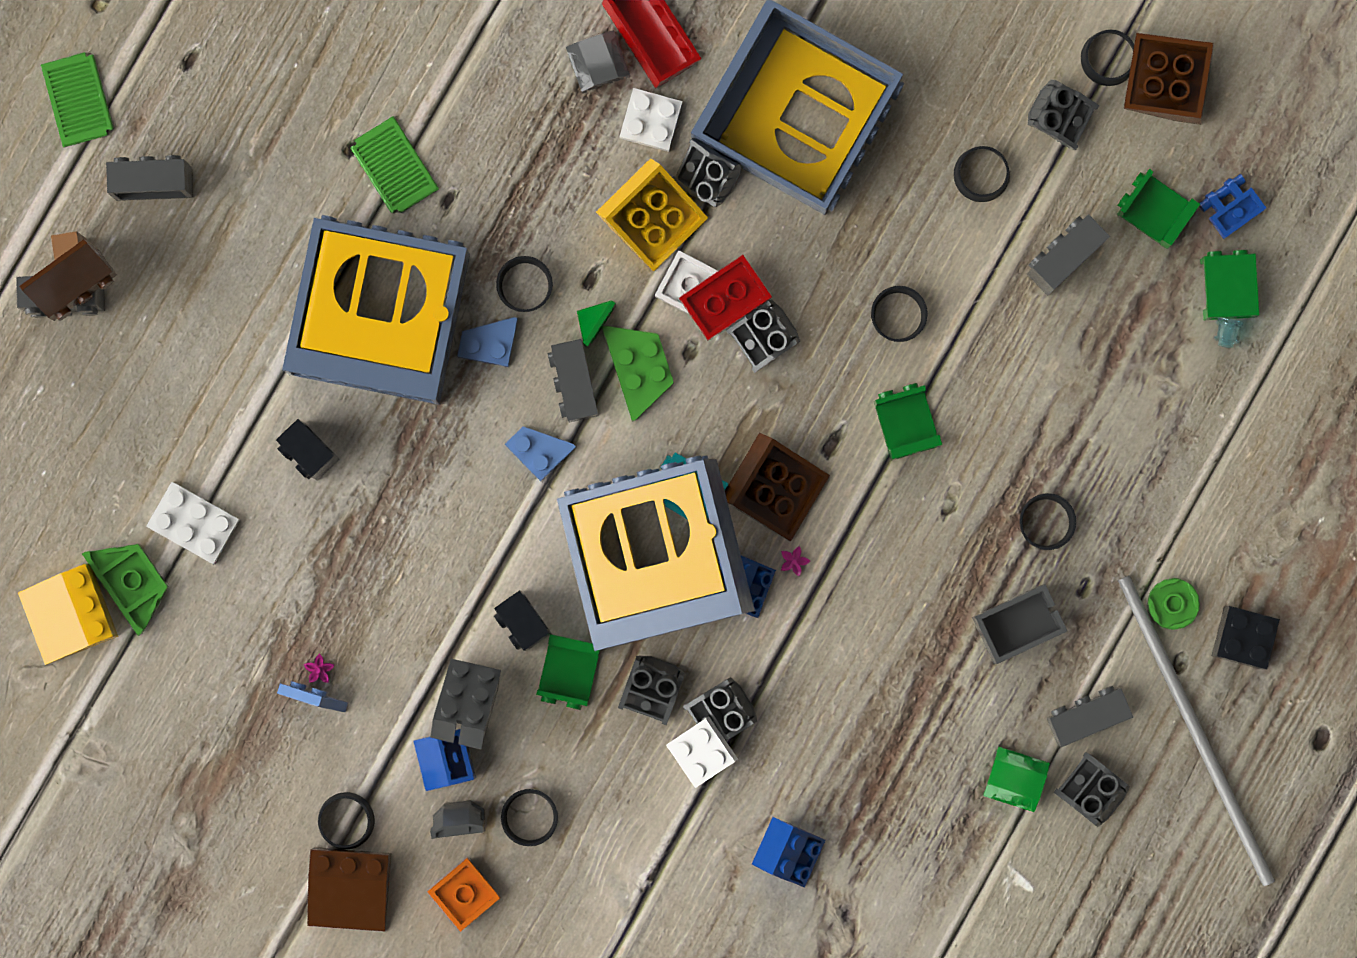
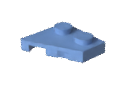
(489, 342)
(538, 451)
(314, 697)

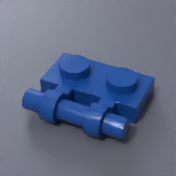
(1236, 213)

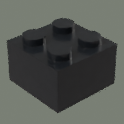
(307, 450)
(522, 621)
(1245, 637)

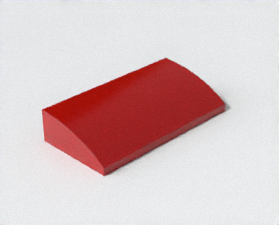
(653, 37)

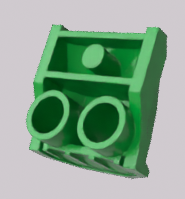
(1016, 779)

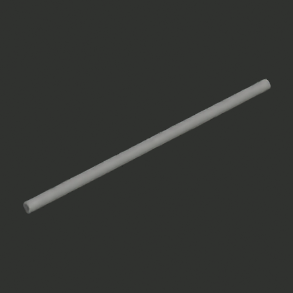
(1196, 731)

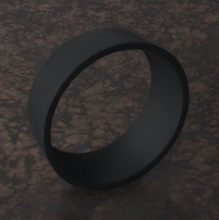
(1090, 72)
(968, 193)
(520, 260)
(912, 293)
(1070, 512)
(370, 816)
(511, 835)

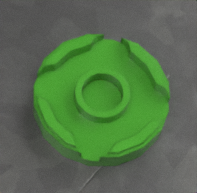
(1173, 603)

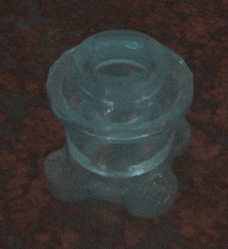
(1227, 332)

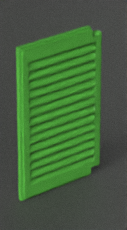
(77, 99)
(393, 166)

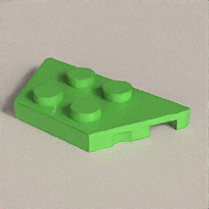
(639, 367)
(130, 582)

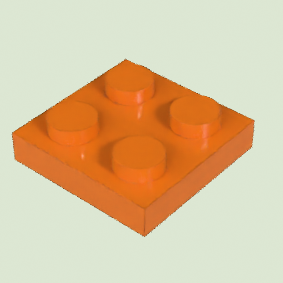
(464, 894)

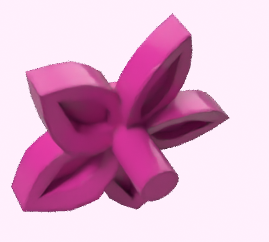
(794, 561)
(318, 669)

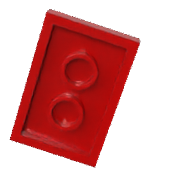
(725, 297)

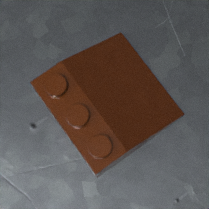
(1169, 77)
(69, 280)
(775, 486)
(348, 889)

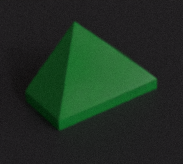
(593, 319)

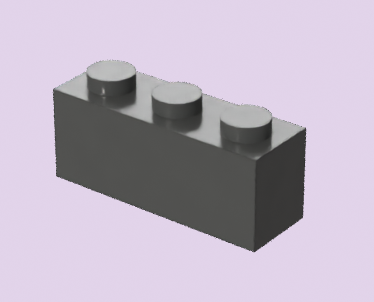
(573, 381)
(1089, 716)

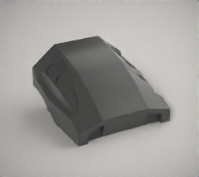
(597, 61)
(1061, 113)
(707, 173)
(764, 334)
(652, 688)
(726, 707)
(1093, 790)
(458, 819)

